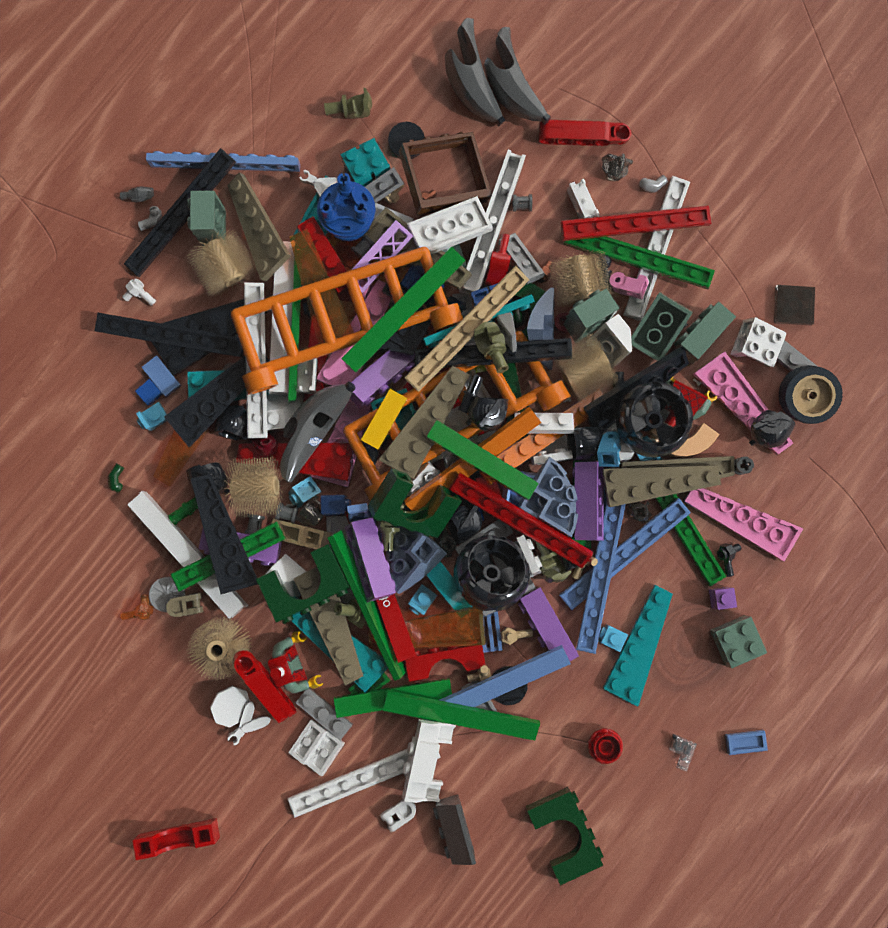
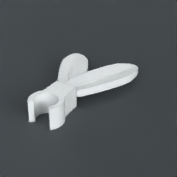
(320, 184)
(248, 725)

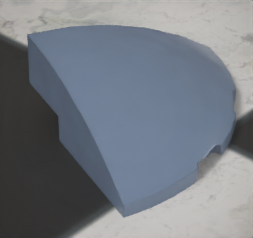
(542, 321)
(553, 498)
(412, 558)

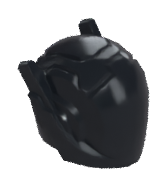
(487, 413)
(232, 423)
(771, 429)
(584, 443)
(216, 471)
(465, 522)

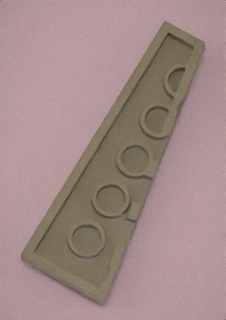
(385, 220)
(259, 231)
(411, 444)
(724, 463)
(641, 483)
(332, 628)

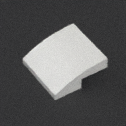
(316, 747)

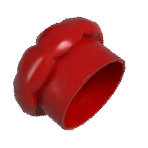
(605, 746)

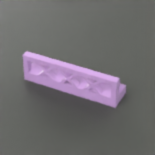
(379, 245)

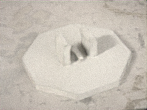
(229, 705)

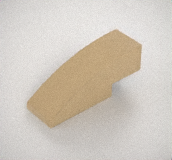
(303, 535)

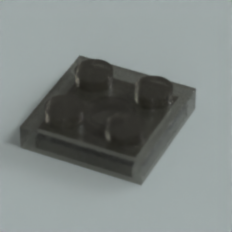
(794, 305)

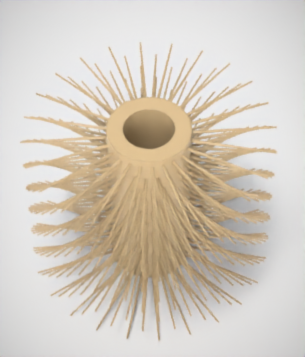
(223, 265)
(581, 277)
(586, 367)
(254, 486)
(212, 650)

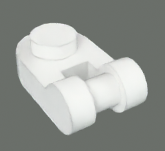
(404, 811)

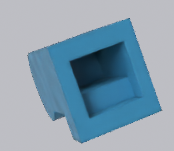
(609, 450)

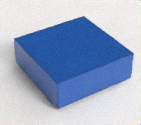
(149, 392)

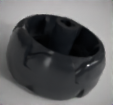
(670, 437)
(478, 592)

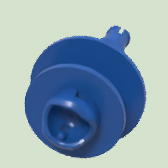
(346, 209)

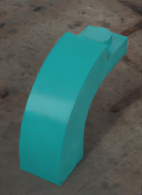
(446, 586)

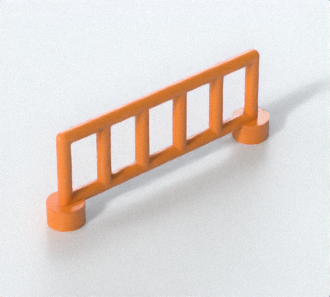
(263, 376)
(546, 394)

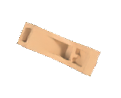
(697, 443)

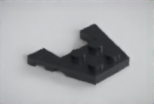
(406, 339)

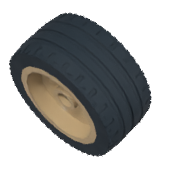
(825, 395)

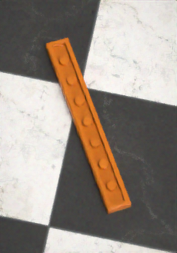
(493, 444)

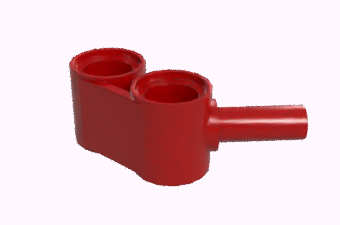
(499, 263)

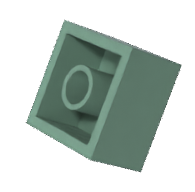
(738, 641)

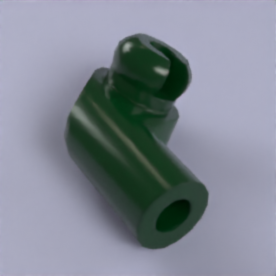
(113, 481)

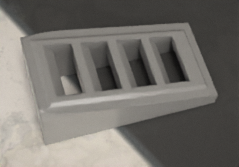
(506, 326)

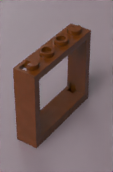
(440, 143)

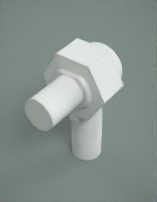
(135, 288)

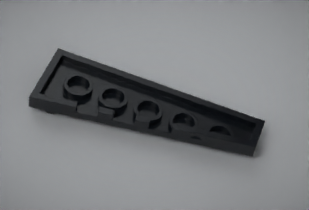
(207, 404)
(604, 409)
(225, 548)

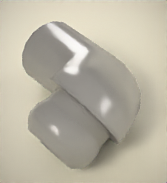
(651, 185)
(154, 218)

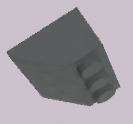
(455, 831)

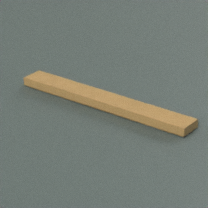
(464, 330)

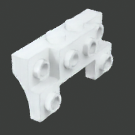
(422, 761)

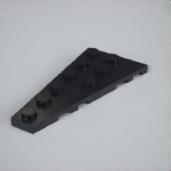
(211, 320)

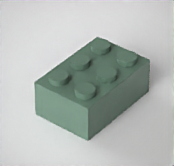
(206, 216)
(590, 314)
(660, 326)
(704, 331)

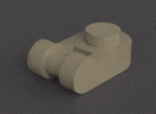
(177, 605)

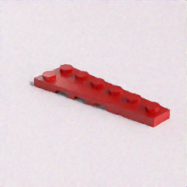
(327, 461)

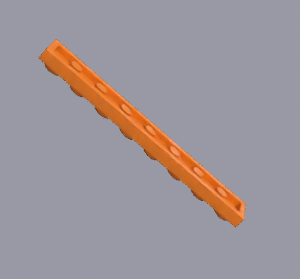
(536, 442)

